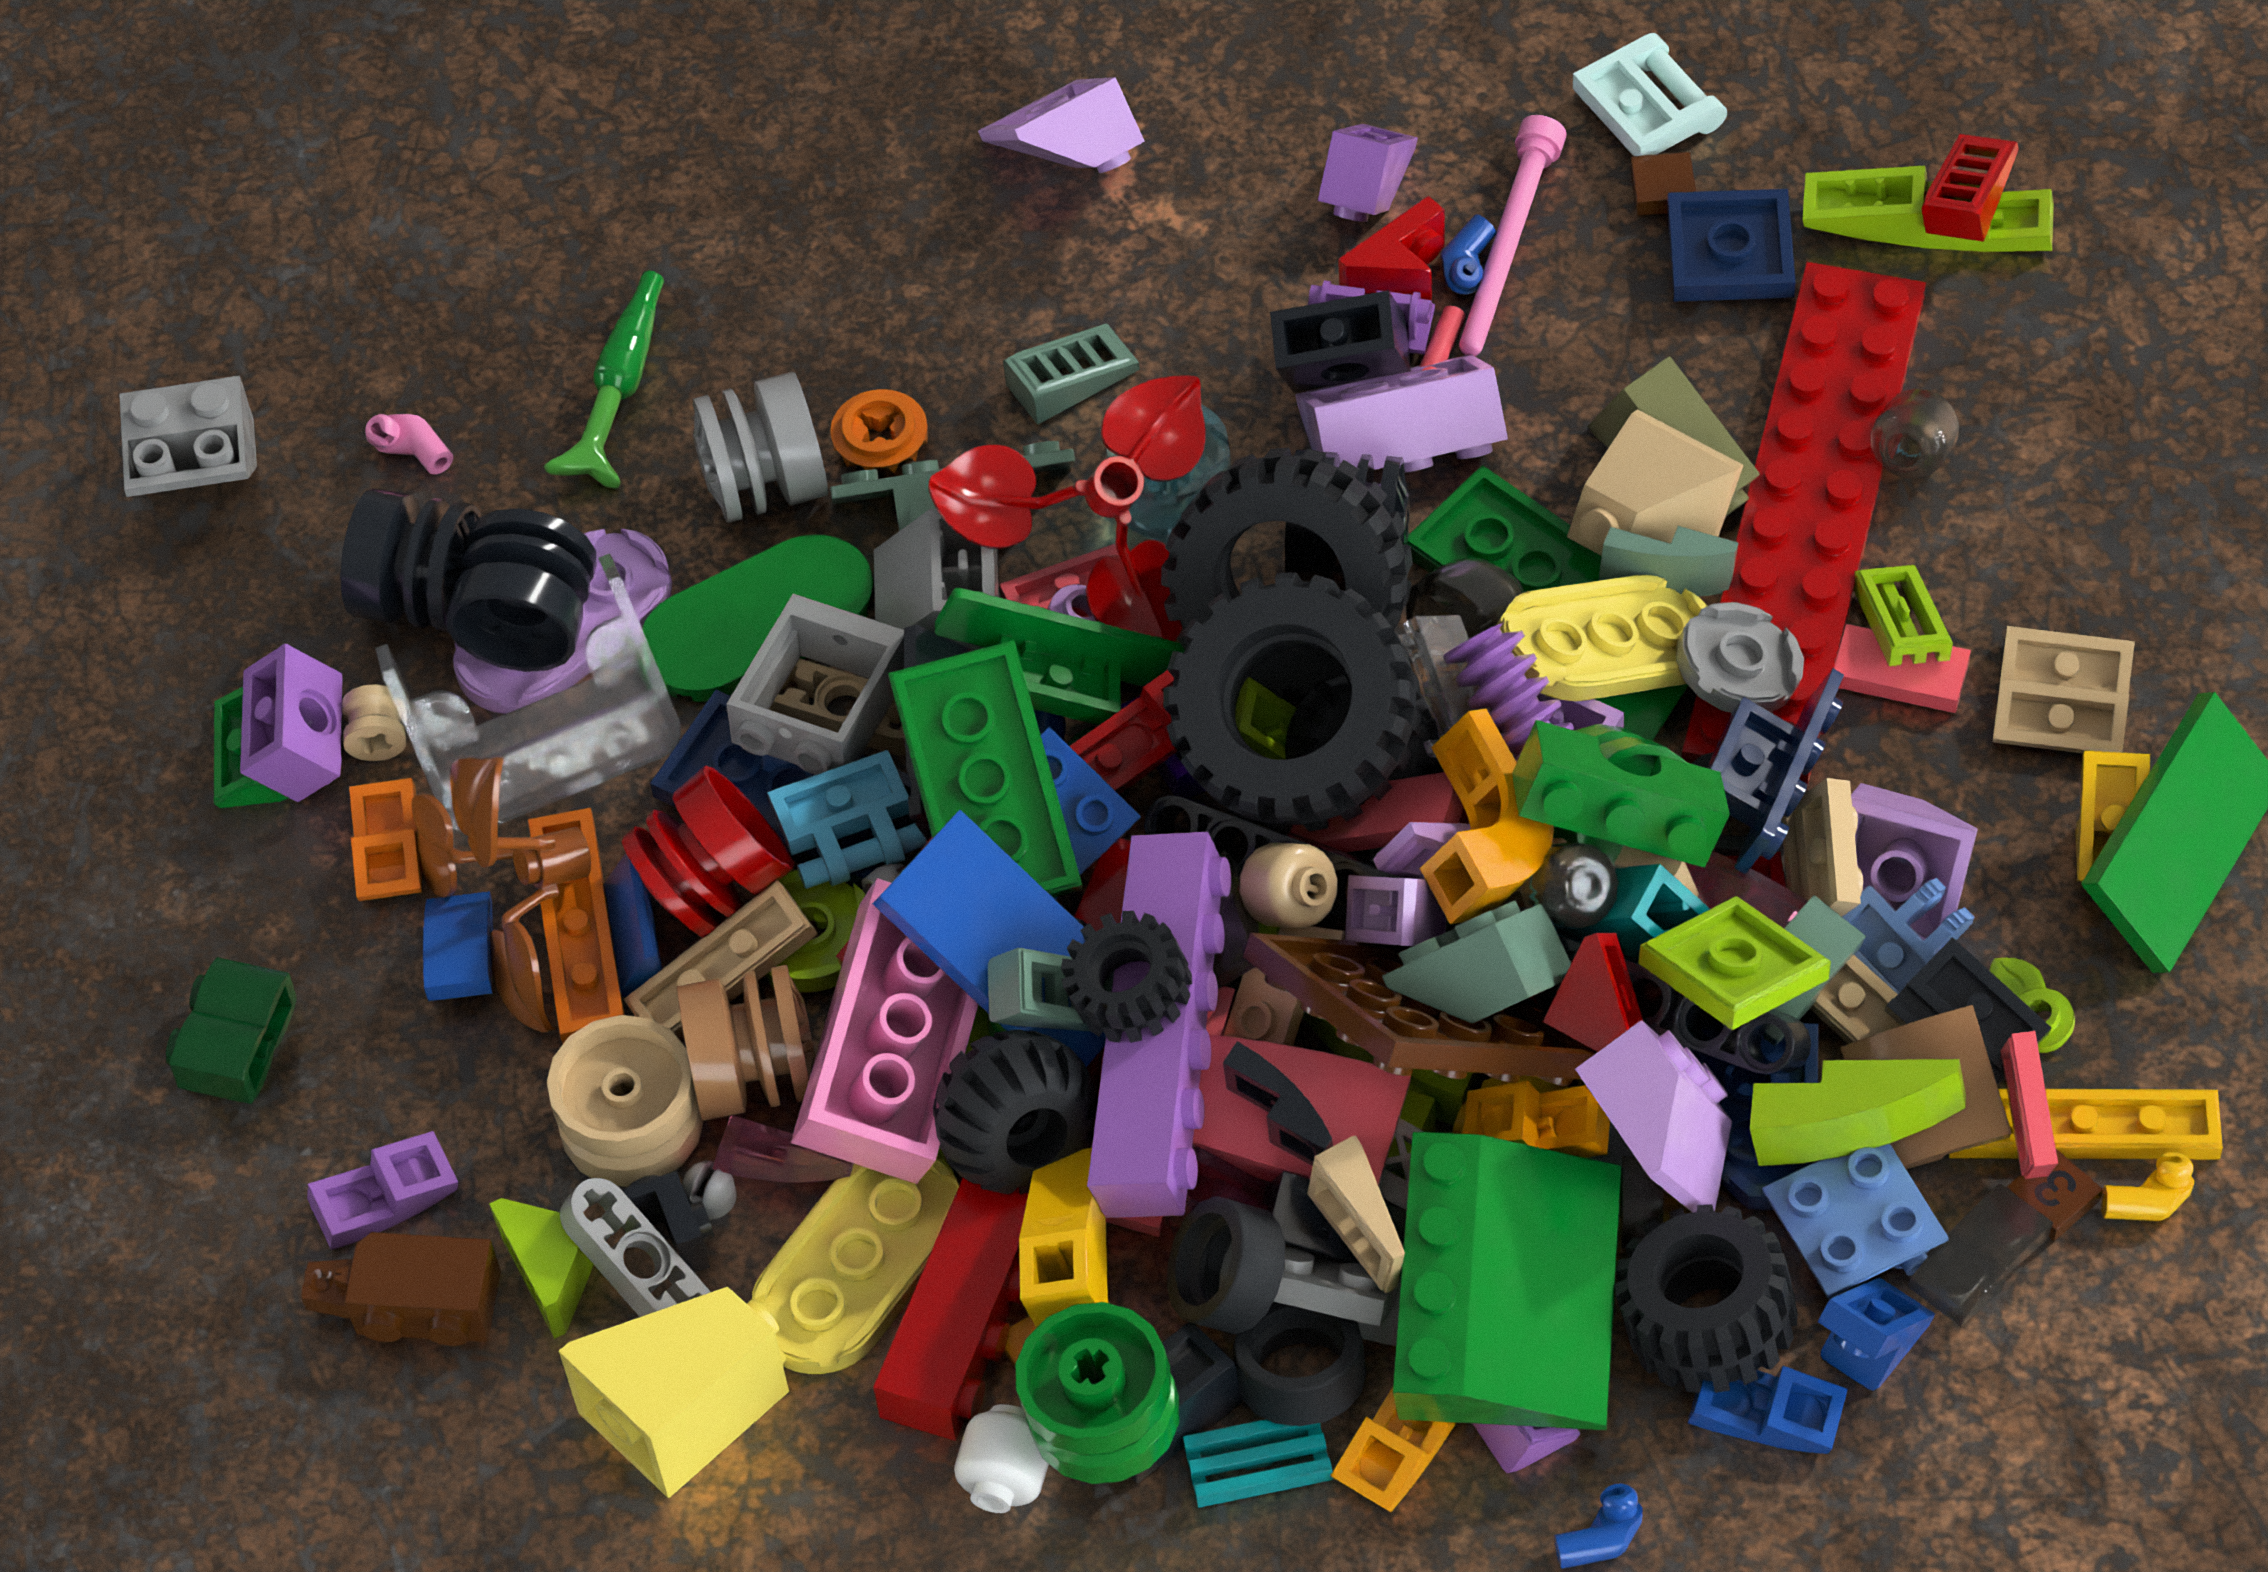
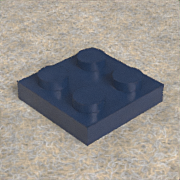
(1731, 245)

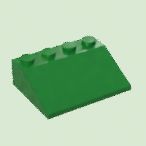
(1506, 1284)

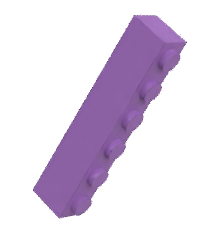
(1151, 1086)

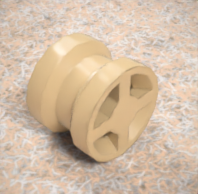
(373, 724)

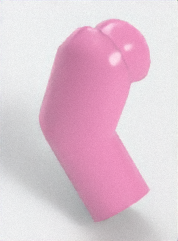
(409, 436)

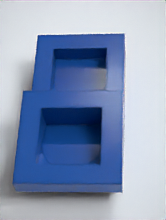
(457, 946)
(1777, 1410)

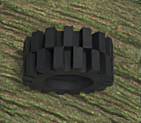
(1141, 1004)

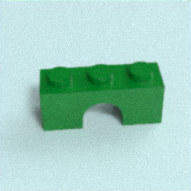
(1574, 787)

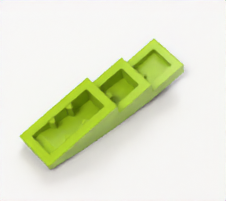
(1887, 209)

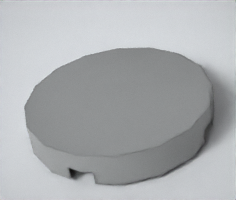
(1737, 654)

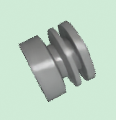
(759, 447)

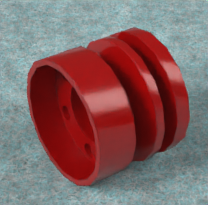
(696, 862)

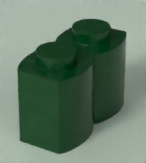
(232, 1030)

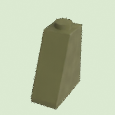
(1674, 401)

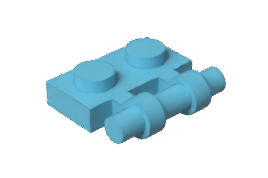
(841, 804)

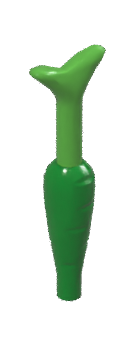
(615, 378)

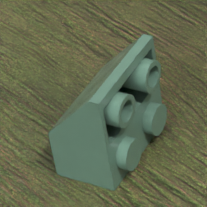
(1484, 963)

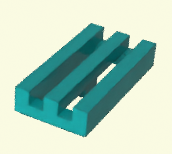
(1261, 1482)

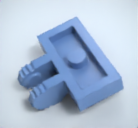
(1891, 944)

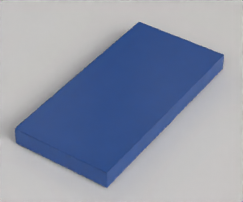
(973, 902)

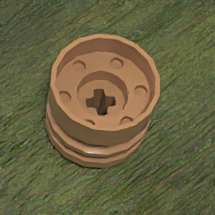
(745, 1042)

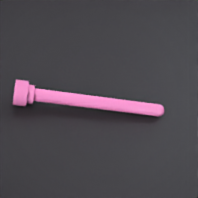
(1538, 145)

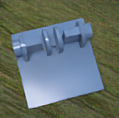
(1856, 1217)

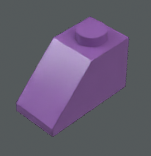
(1364, 170)

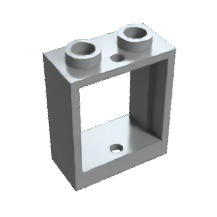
(815, 632)

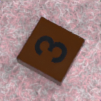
(2060, 1196)

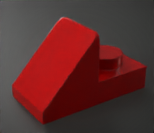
(1398, 253)

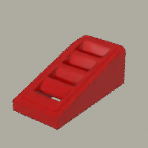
(1964, 218)

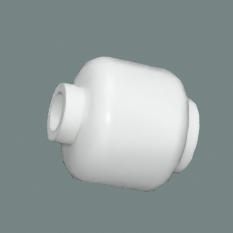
(1000, 1460)

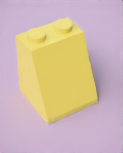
(678, 1382)

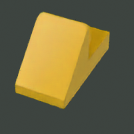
(2107, 790)

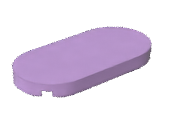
(647, 583)

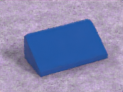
(632, 927)

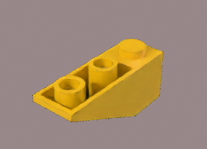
(1062, 1240)

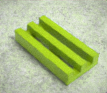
(1886, 625)

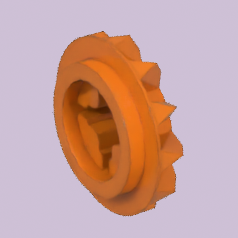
(878, 411)

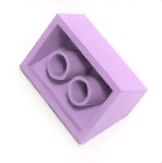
(1408, 414)
(1664, 1111)

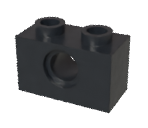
(1340, 341)

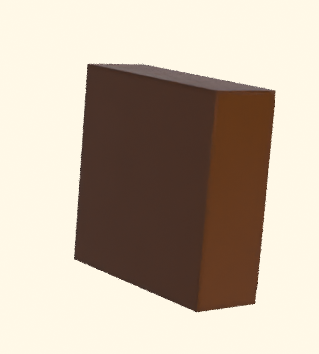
(1657, 176)

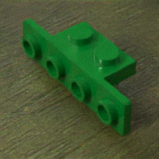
(1066, 660)

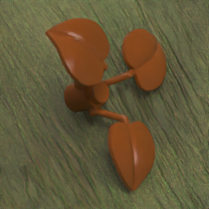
(537, 861)

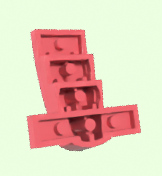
(1344, 1091)

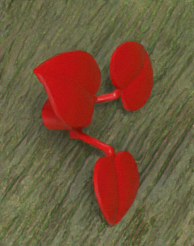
(1155, 434)

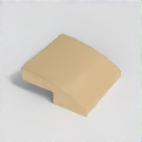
(2063, 691)

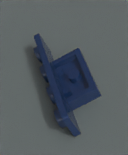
(1763, 764)

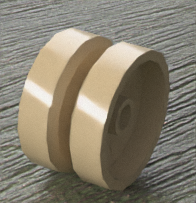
(624, 1099)

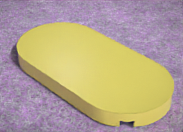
(1602, 635)
(853, 1265)

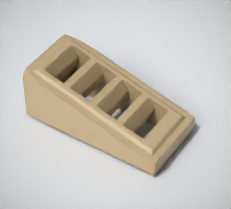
(1354, 1206)

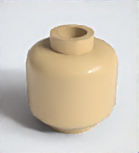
(1288, 885)

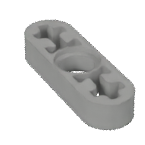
(619, 1213)

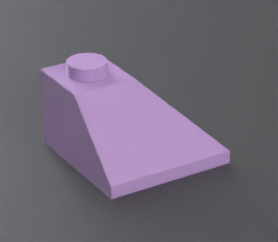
(1074, 126)
(1907, 844)

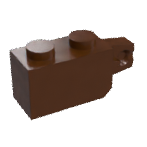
(410, 1288)

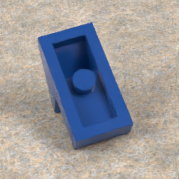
(1872, 1330)

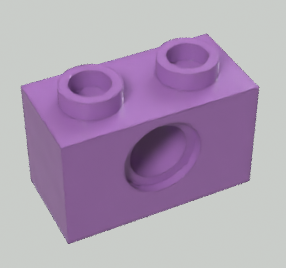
(291, 723)

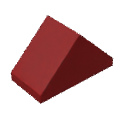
(1595, 995)

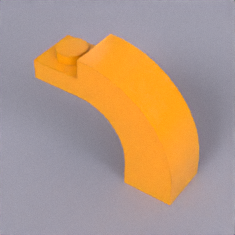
(1501, 848)

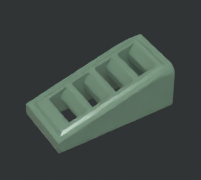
(1061, 392)
(1017, 991)

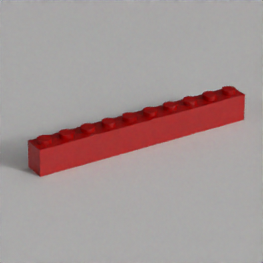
(974, 1267)

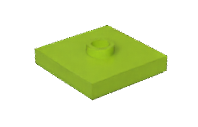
(1734, 962)

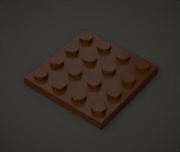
(1347, 989)

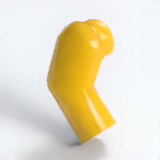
(2158, 1194)

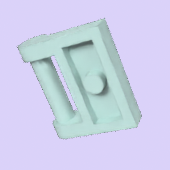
(1636, 107)

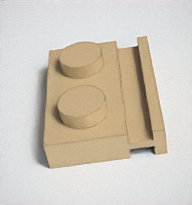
(1823, 847)

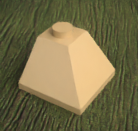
(1653, 484)

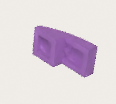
(393, 1188)

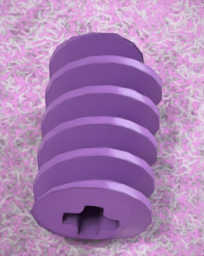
(1504, 684)

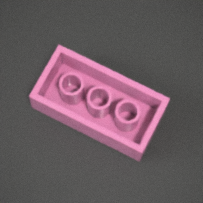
(884, 1052)

